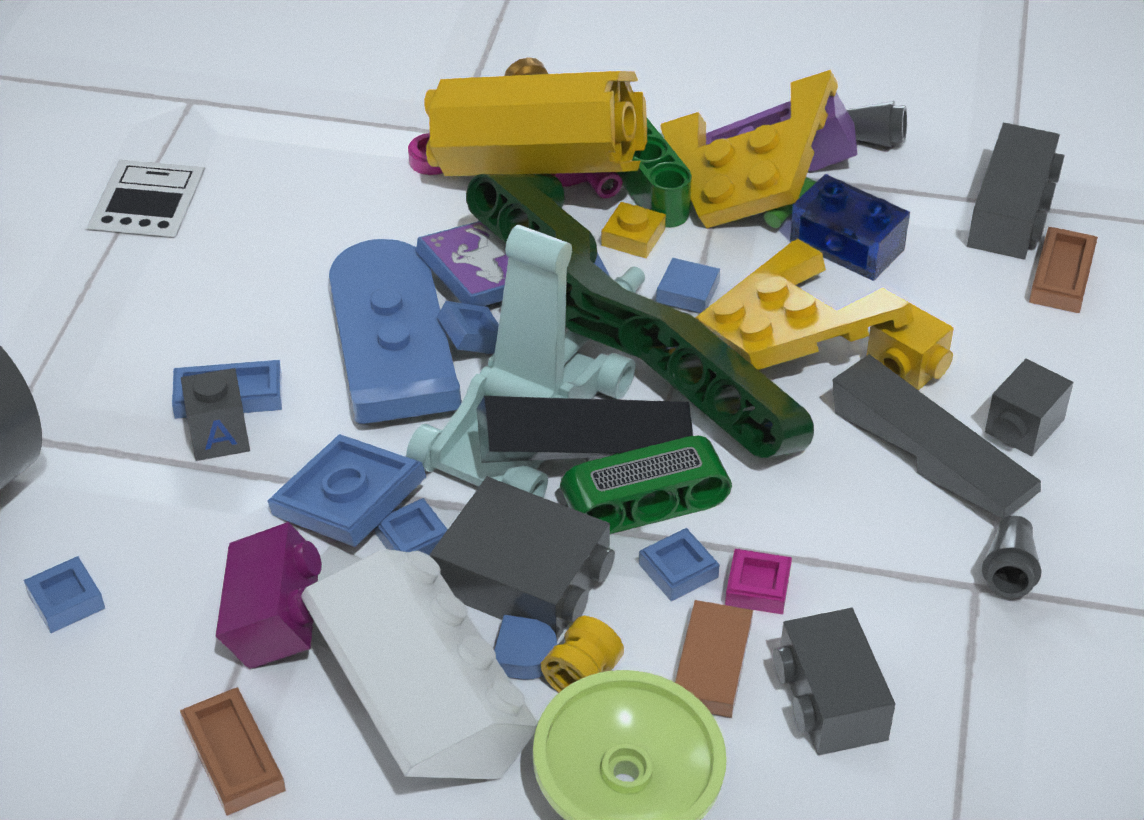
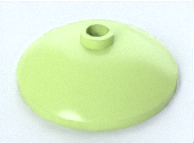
(634, 728)

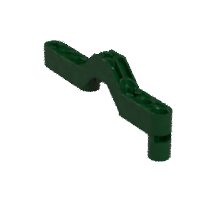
(666, 339)

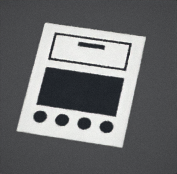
(146, 198)

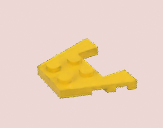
(757, 167)
(777, 322)

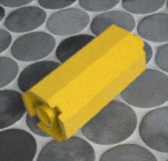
(536, 124)

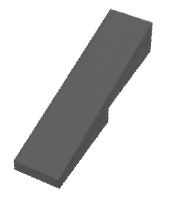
(943, 445)

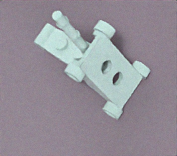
(529, 361)

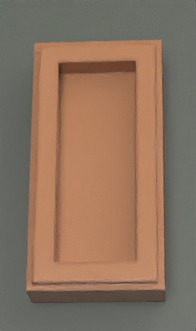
(1063, 269)
(715, 654)
(232, 751)

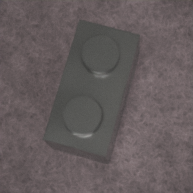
(834, 681)

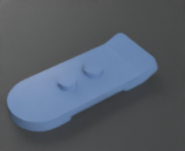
(391, 333)

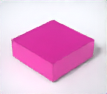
(758, 581)

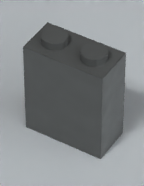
(524, 556)

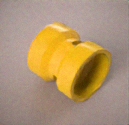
(587, 650)

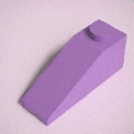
(830, 144)

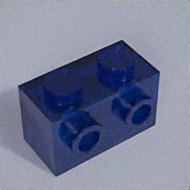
(850, 226)

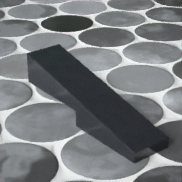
(575, 427)

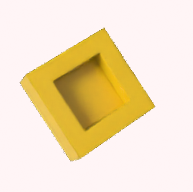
(633, 230)

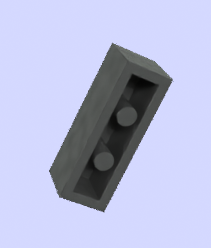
(1015, 191)

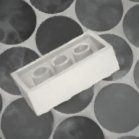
(421, 667)

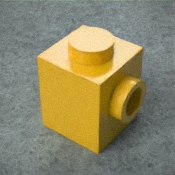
(914, 350)

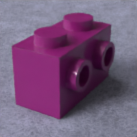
(261, 595)

